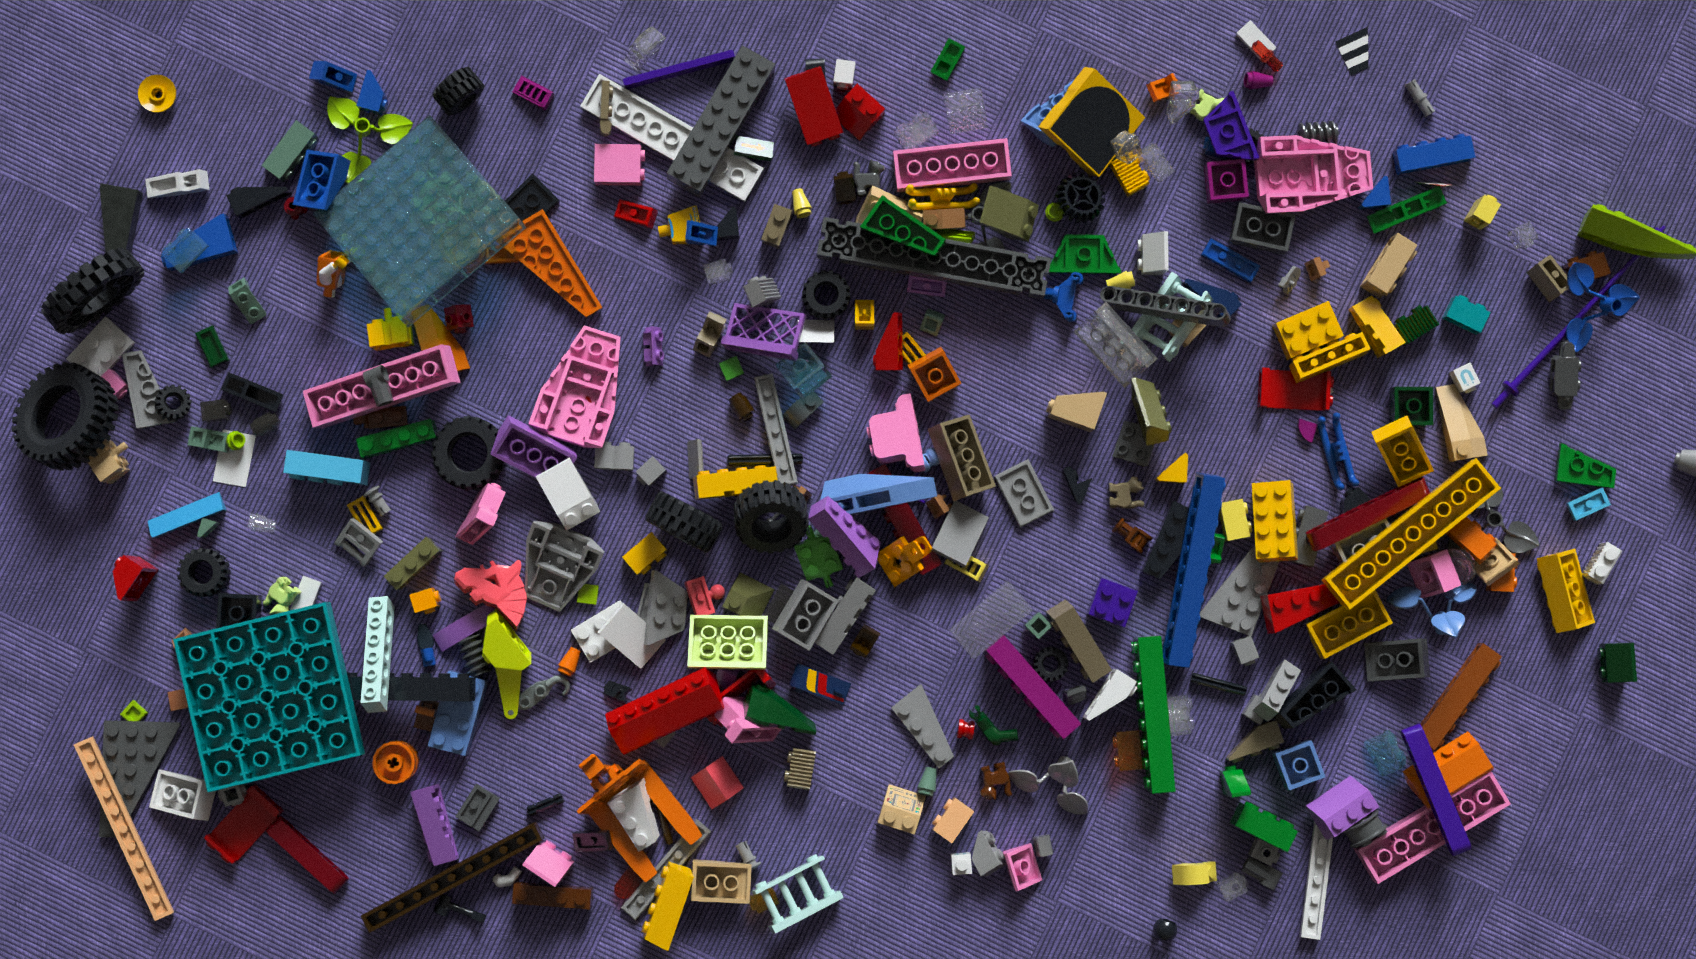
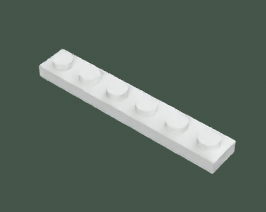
(1316, 885)

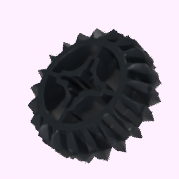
(1092, 206)

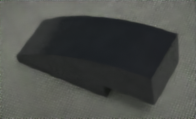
(251, 391)

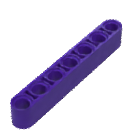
(1436, 790)

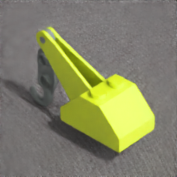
(510, 657)

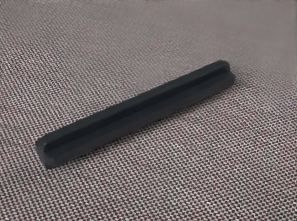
(758, 459)

